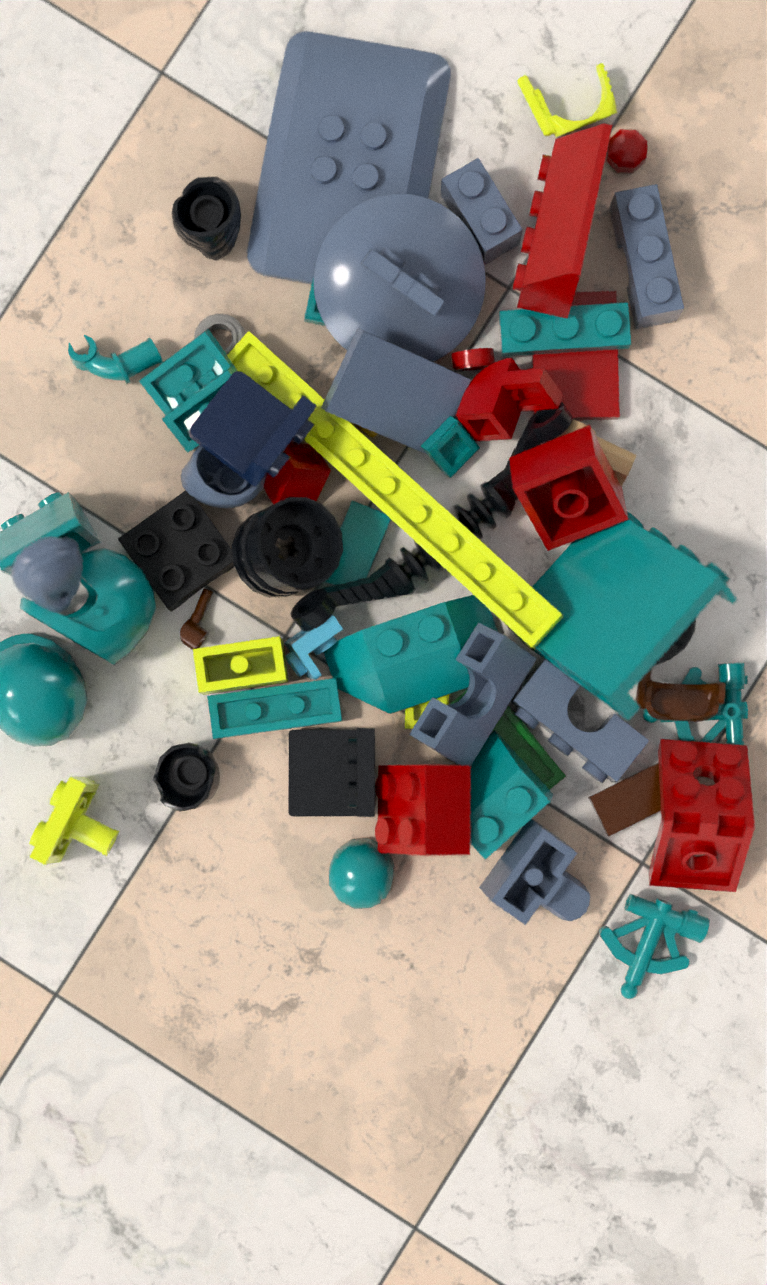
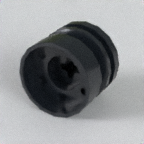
(308, 543)

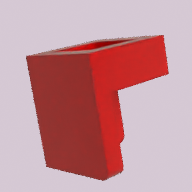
(300, 476)

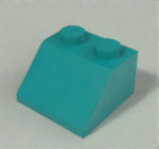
(501, 795)

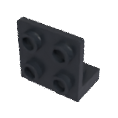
(331, 773)

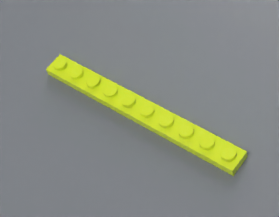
(404, 500)

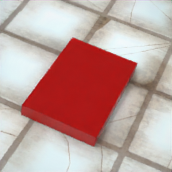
(587, 377)

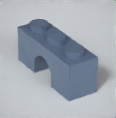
(651, 268)
(495, 672)
(545, 703)

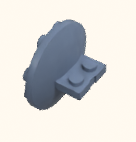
(400, 274)

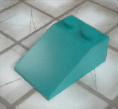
(56, 518)

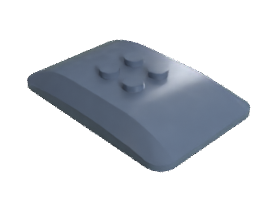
(342, 130)

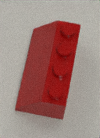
(563, 221)

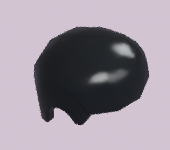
(186, 776)

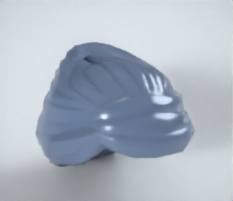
(216, 483)
(49, 572)

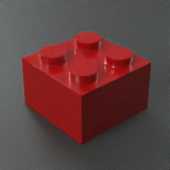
(568, 488)
(423, 809)

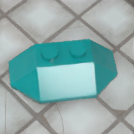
(408, 656)

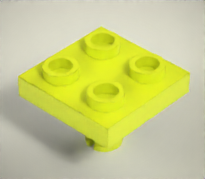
(70, 822)

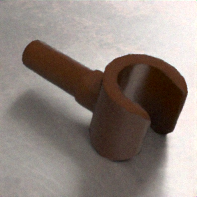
(191, 633)

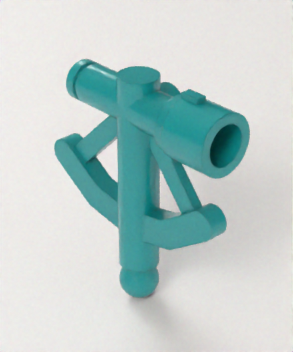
(729, 714)
(657, 918)

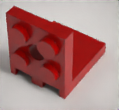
(702, 817)

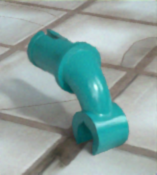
(120, 366)

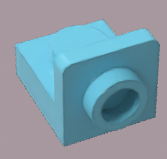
(305, 642)

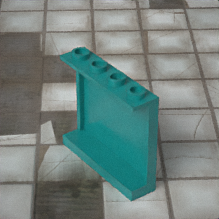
(622, 607)

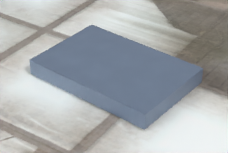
(393, 391)

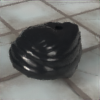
(208, 216)

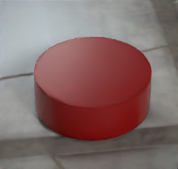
(473, 359)

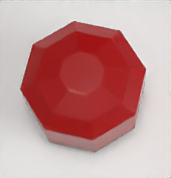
(626, 151)

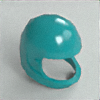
(116, 608)
(39, 691)

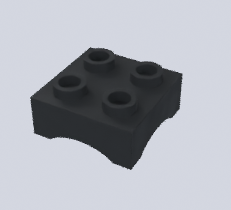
(178, 550)

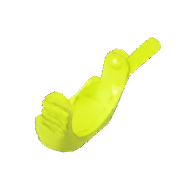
(559, 126)

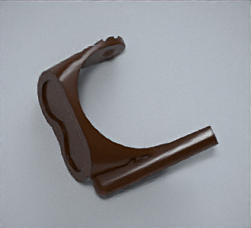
(679, 701)

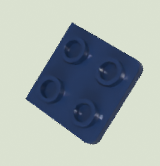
(251, 428)

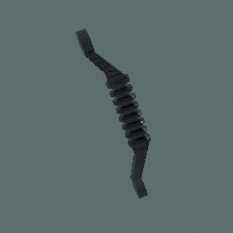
(396, 579)

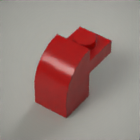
(498, 396)

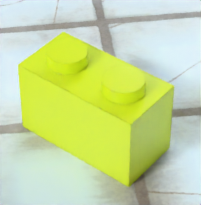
(240, 665)

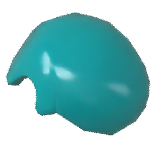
(361, 873)

